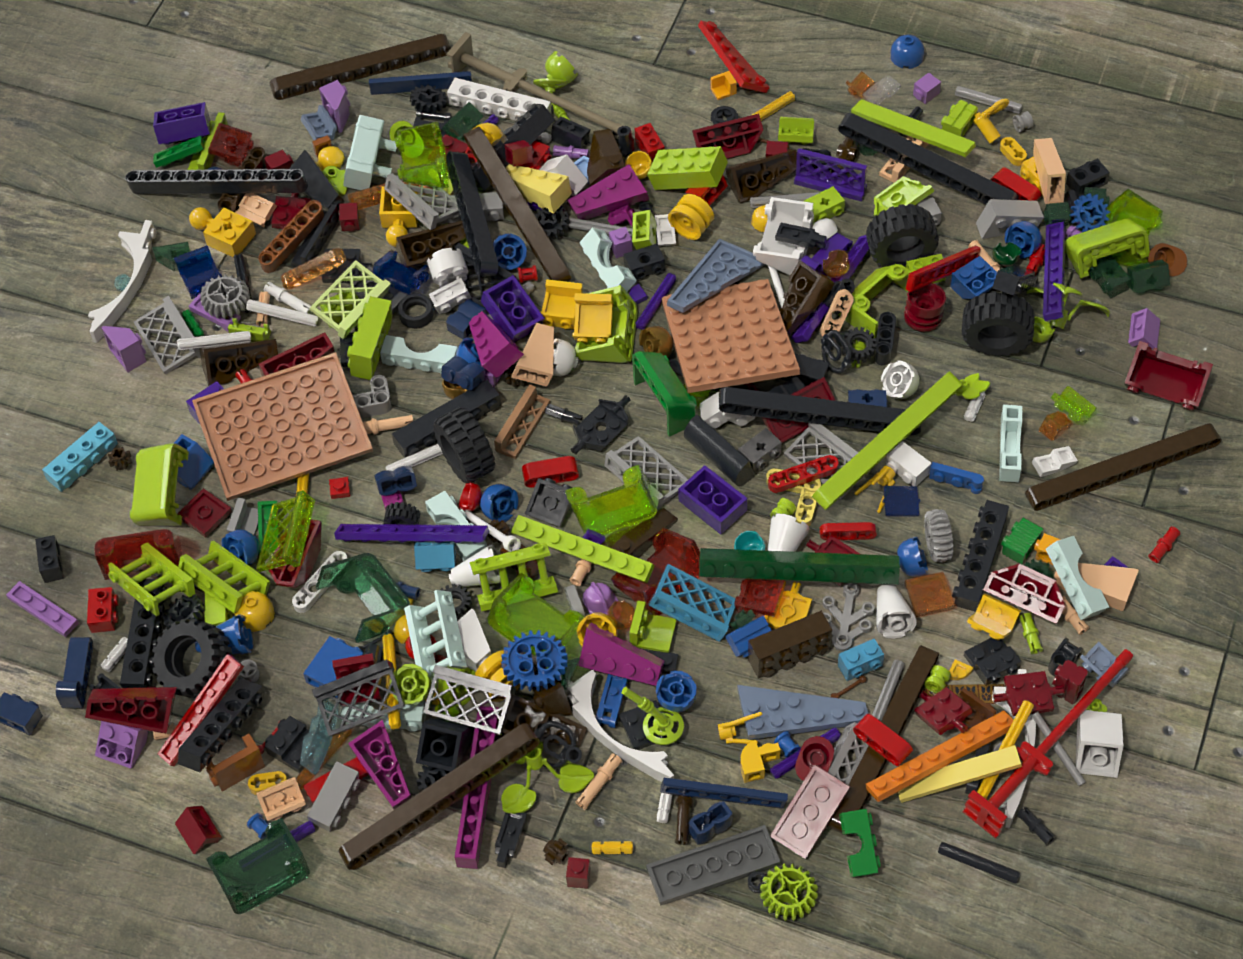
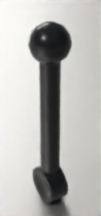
(376, 640)

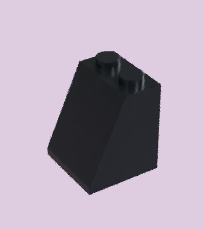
(443, 743)

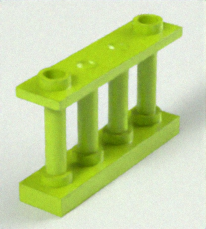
(159, 564)
(543, 586)
(216, 587)

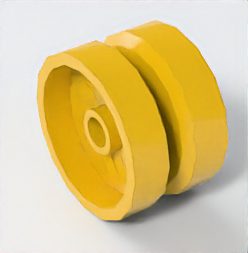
(691, 216)
(492, 669)

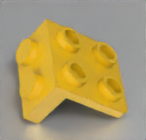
(994, 617)

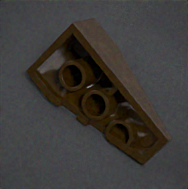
(604, 156)
(756, 176)
(419, 246)
(805, 293)
(224, 361)
(639, 537)
(551, 699)
(524, 712)

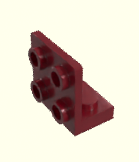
(349, 665)

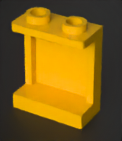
(559, 303)
(593, 317)

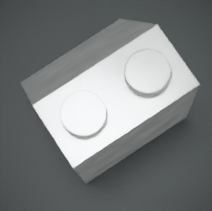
(473, 640)
(1099, 743)

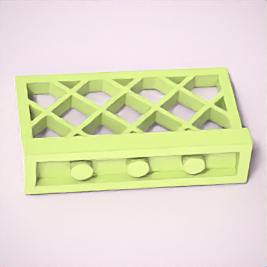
(351, 320)

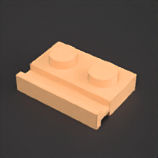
(256, 208)

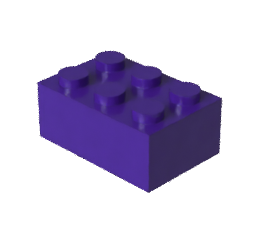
(181, 123)
(512, 308)
(712, 499)

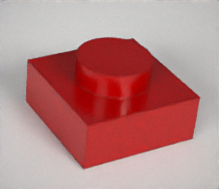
(339, 487)

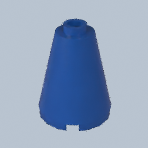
(237, 634)

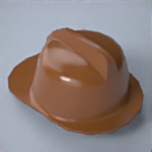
(1172, 255)

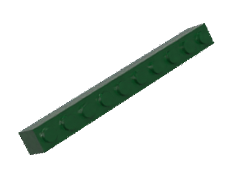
(799, 566)

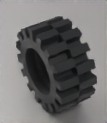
(862, 336)
(401, 514)
(463, 595)

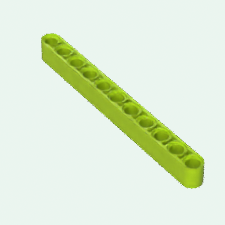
(887, 440)

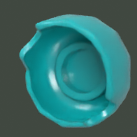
(749, 541)

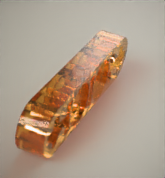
(331, 259)

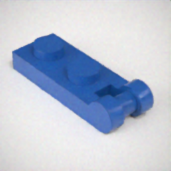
(956, 477)
(611, 700)

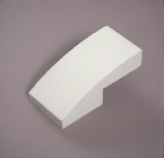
(664, 231)
(1056, 461)

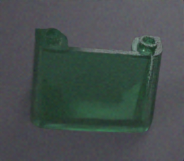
(260, 869)

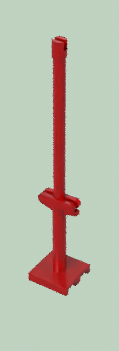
(986, 812)

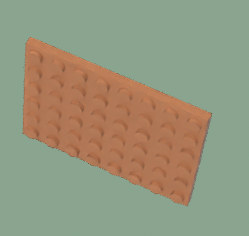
(732, 338)
(282, 426)

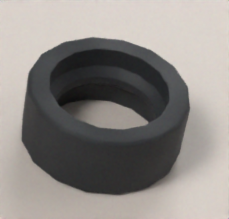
(418, 321)

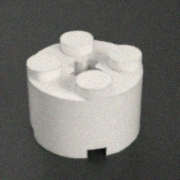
(447, 266)

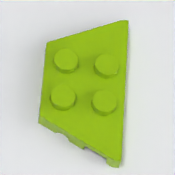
(901, 192)

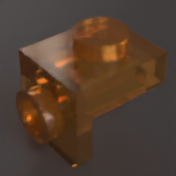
(859, 85)
(1054, 424)

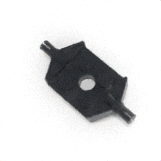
(606, 414)

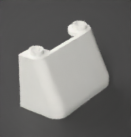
(780, 254)

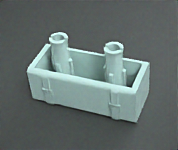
(364, 152)

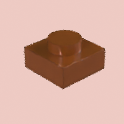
(321, 143)

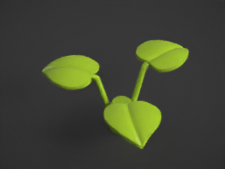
(1060, 322)
(571, 780)

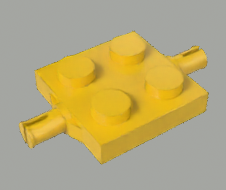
(791, 608)

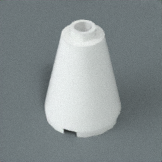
(786, 533)
(463, 574)
(893, 613)

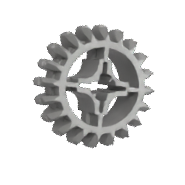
(215, 302)
(938, 535)

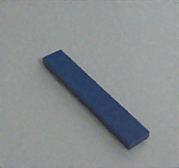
(408, 83)
(723, 793)

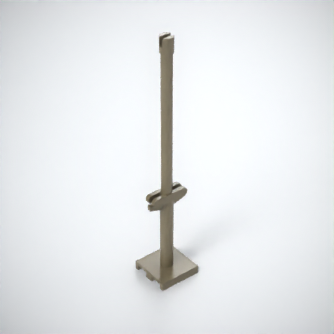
(462, 55)

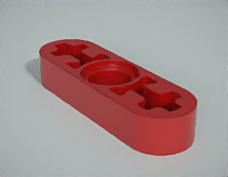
(848, 531)

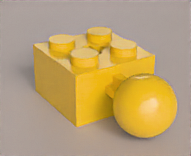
(395, 217)
(225, 232)

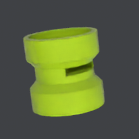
(784, 506)
(938, 678)

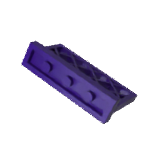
(820, 181)

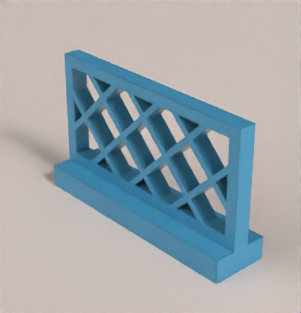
(688, 613)

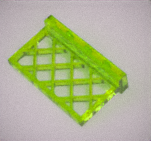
(295, 534)

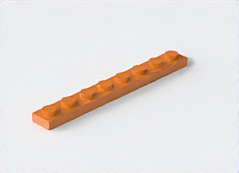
(939, 756)

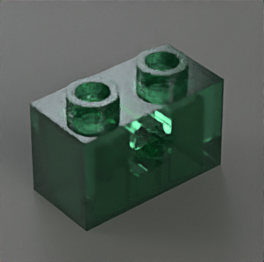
(468, 115)
(1141, 272)
(1110, 276)

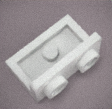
(450, 296)

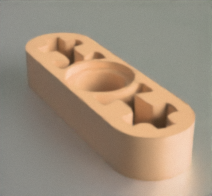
(839, 322)

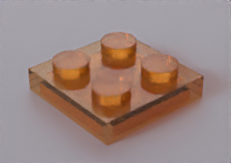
(929, 594)

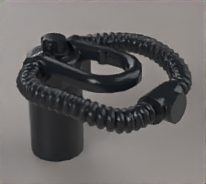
(625, 140)
(832, 340)
(569, 754)

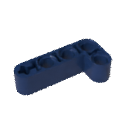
(73, 688)

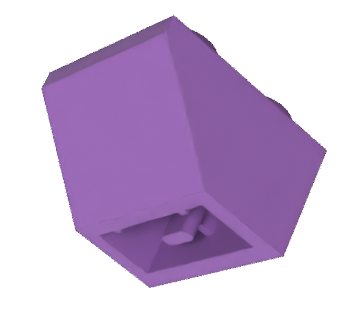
(120, 743)

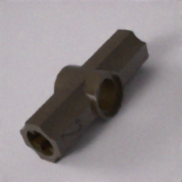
(846, 151)

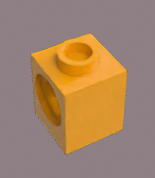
(1041, 546)

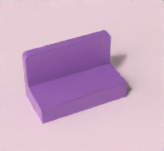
(1144, 328)

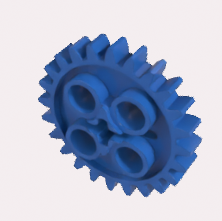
(514, 662)

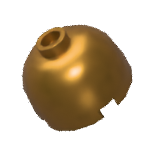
(656, 340)

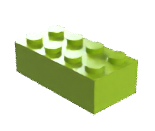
(687, 168)
(369, 338)

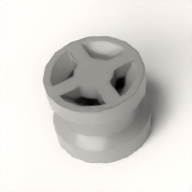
(1022, 121)
(249, 666)

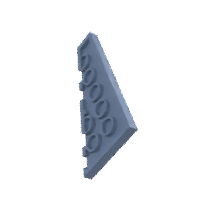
(716, 271)

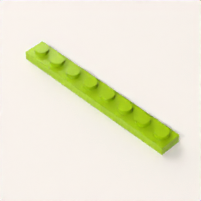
(583, 549)

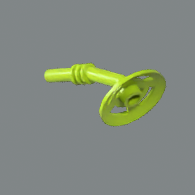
(549, 85)
(663, 721)

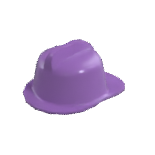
(598, 598)

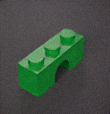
(859, 823)

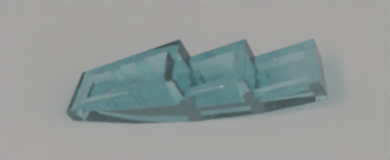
(317, 740)

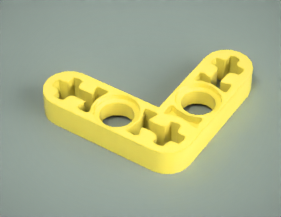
(806, 493)

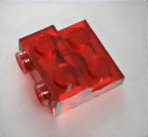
(231, 144)
(760, 596)

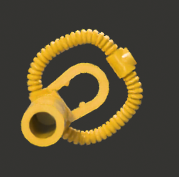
(985, 125)

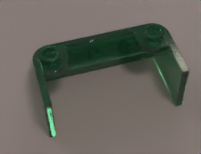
(373, 586)

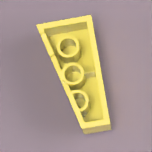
(541, 187)

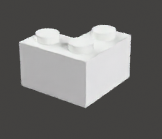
(564, 166)
(714, 417)

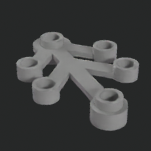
(846, 618)

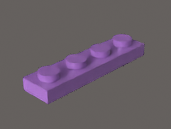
(42, 609)

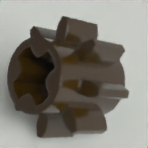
(508, 375)
(119, 458)
(501, 526)
(556, 851)

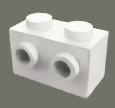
(908, 464)

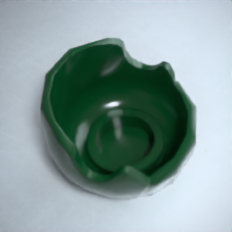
(1006, 255)

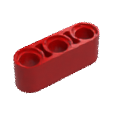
(1012, 181)
(558, 469)
(882, 739)

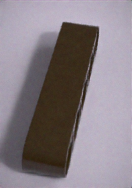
(253, 160)

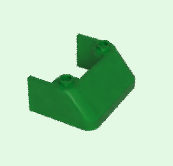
(667, 388)

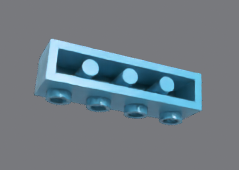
(80, 456)

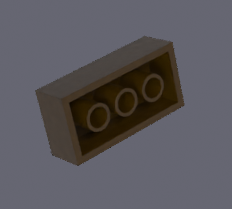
(789, 644)

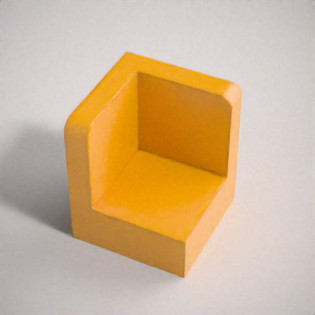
(723, 85)

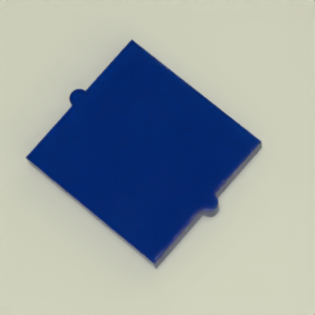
(901, 500)

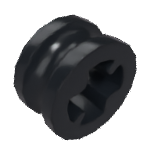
(752, 877)

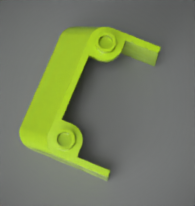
(868, 290)

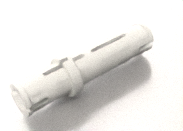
(283, 296)

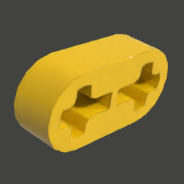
(1014, 150)
(266, 779)

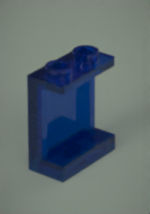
(196, 269)
(398, 275)

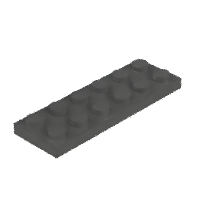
(712, 865)

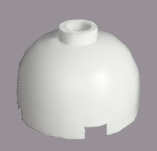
(563, 358)
(900, 380)

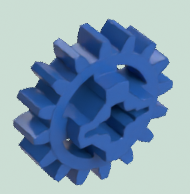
(1096, 210)

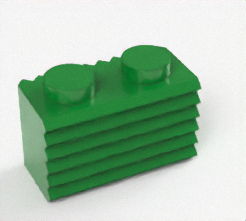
(1021, 540)

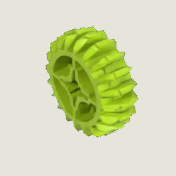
(801, 883)

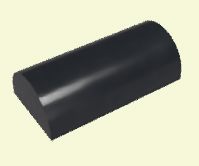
(718, 451)

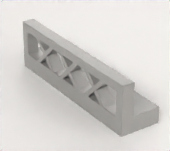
(840, 754)

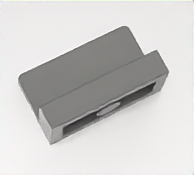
(243, 517)

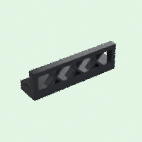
(317, 238)

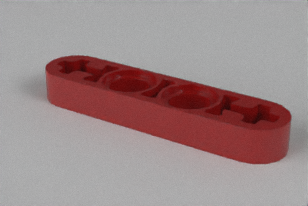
(801, 470)

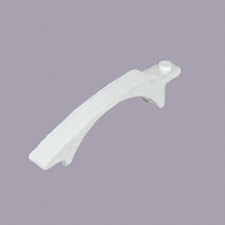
(139, 247)
(580, 697)
(1029, 731)

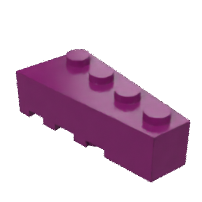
(493, 345)
(380, 761)

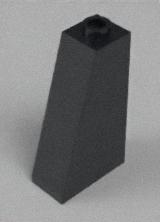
(318, 184)

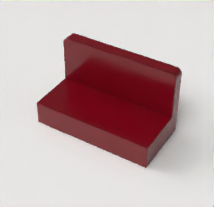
(197, 828)

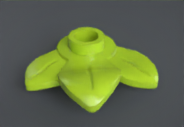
(336, 179)
(972, 387)

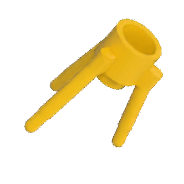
(883, 477)
(728, 730)

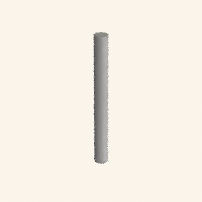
(1059, 750)

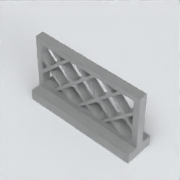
(416, 203)
(179, 325)
(827, 440)
(619, 466)

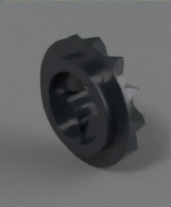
(729, 113)

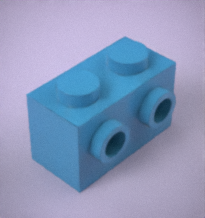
(435, 555)
(860, 659)

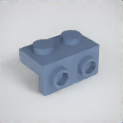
(319, 124)
(1100, 660)

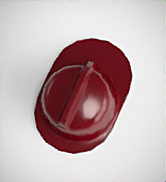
(813, 752)

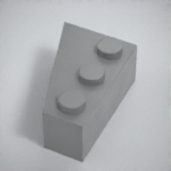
(1002, 214)

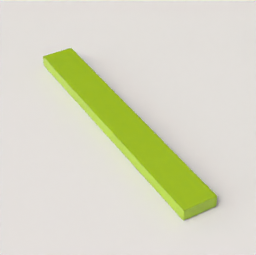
(914, 128)

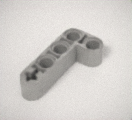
(375, 402)

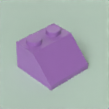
(336, 103)
(125, 346)

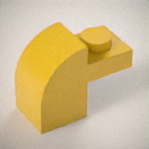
(754, 757)

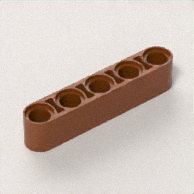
(290, 244)

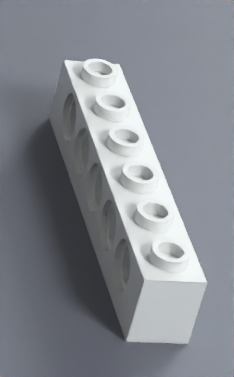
(491, 99)

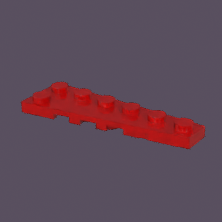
(734, 61)

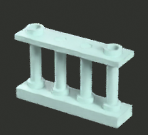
(420, 634)

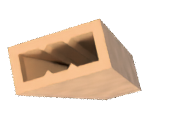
(1050, 170)
(537, 361)
(1113, 581)

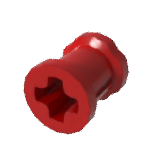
(533, 276)

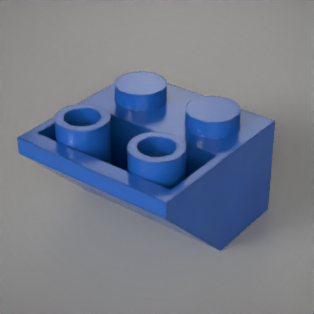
(973, 279)
(197, 464)

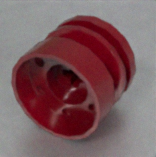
(925, 307)

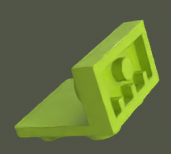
(651, 631)

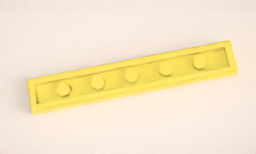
(963, 773)

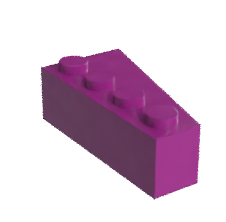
(609, 194)
(617, 657)

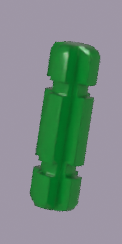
(192, 323)

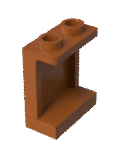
(237, 766)

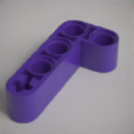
(836, 242)

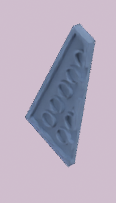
(795, 712)

